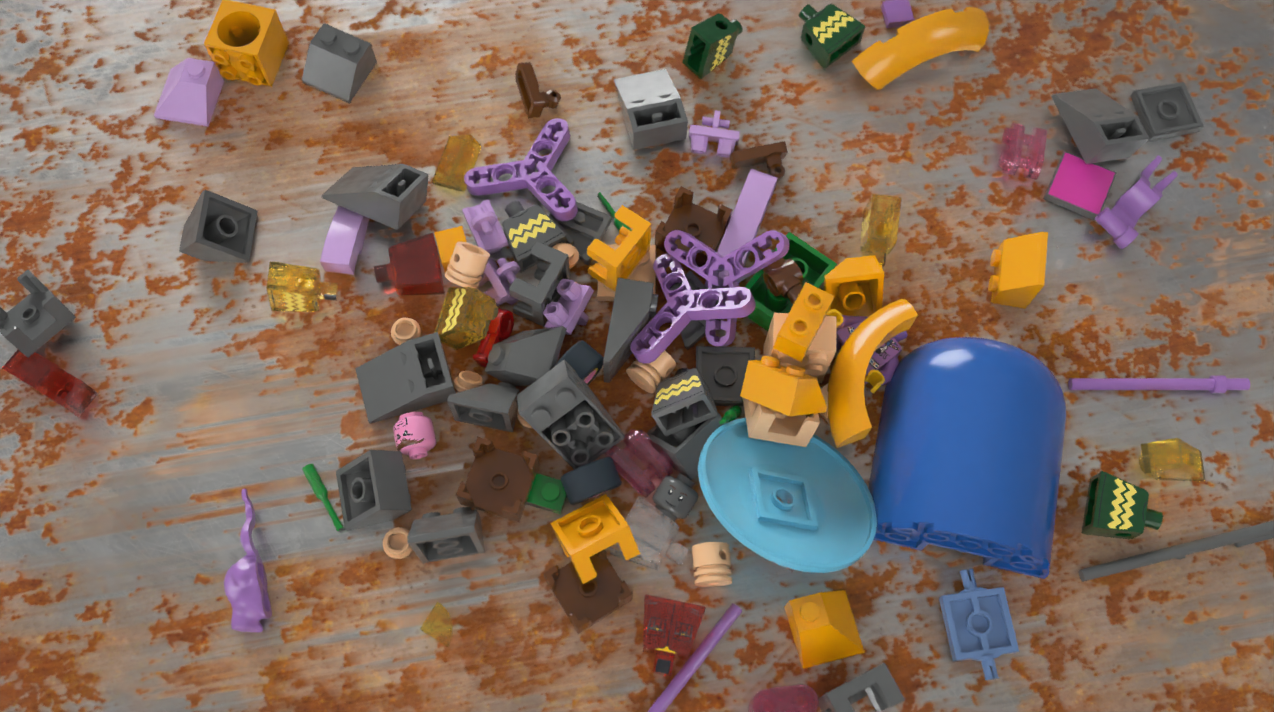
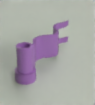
(1132, 205)

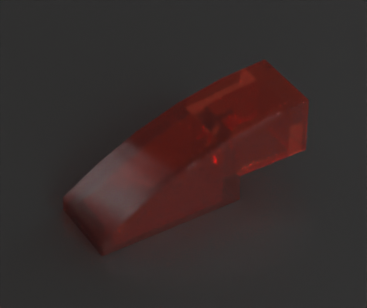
(51, 381)

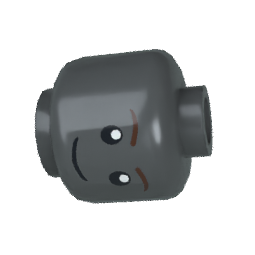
(675, 497)

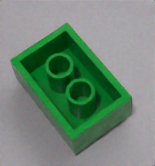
(813, 268)

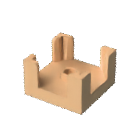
(777, 427)

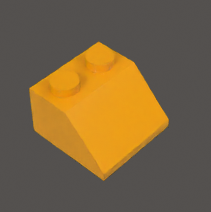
(1018, 270)
(782, 388)

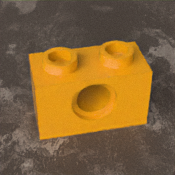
(803, 322)

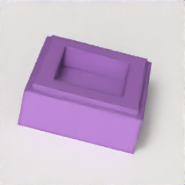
(897, 13)

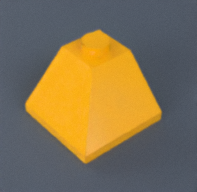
(856, 286)
(823, 628)

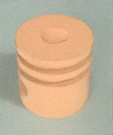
(467, 265)
(651, 374)
(711, 564)

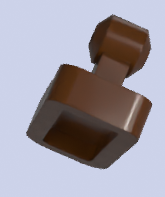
(529, 91)
(757, 155)

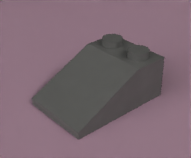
(631, 312)
(447, 536)

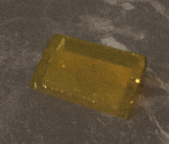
(457, 159)

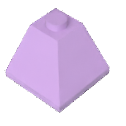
(190, 92)

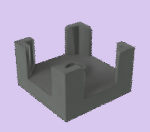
(536, 298)
(35, 317)
(875, 684)

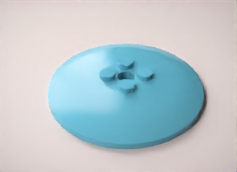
(825, 507)

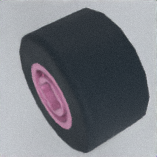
(584, 361)
(590, 480)

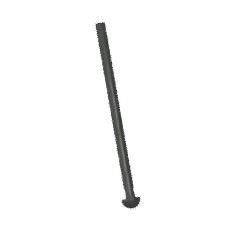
(1237, 537)

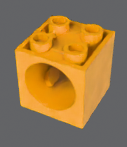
(247, 42)

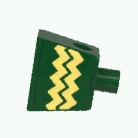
(829, 33)
(710, 44)
(1117, 508)

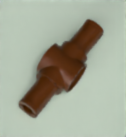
(783, 278)

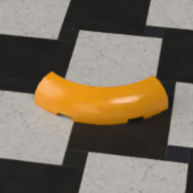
(922, 41)
(845, 388)

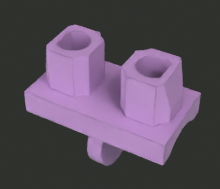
(701, 135)
(485, 227)
(498, 278)
(570, 306)

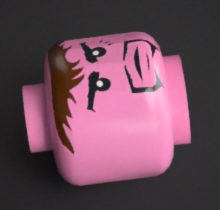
(414, 435)

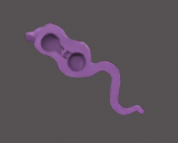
(247, 581)

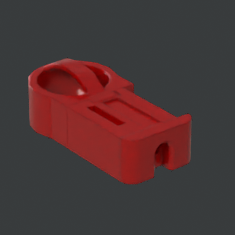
(499, 330)

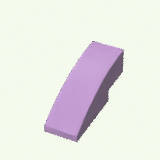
(344, 241)

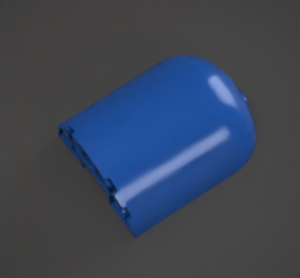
(971, 453)

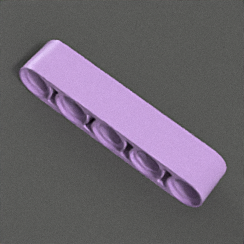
(747, 215)

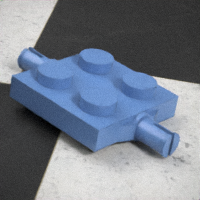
(978, 624)

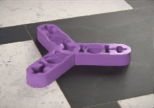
(535, 181)
(732, 263)
(685, 306)

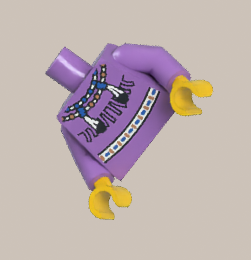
(883, 361)

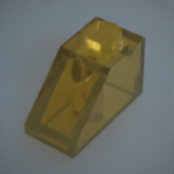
(1171, 461)

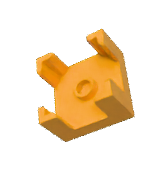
(631, 250)
(591, 531)

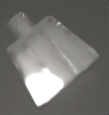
(653, 535)

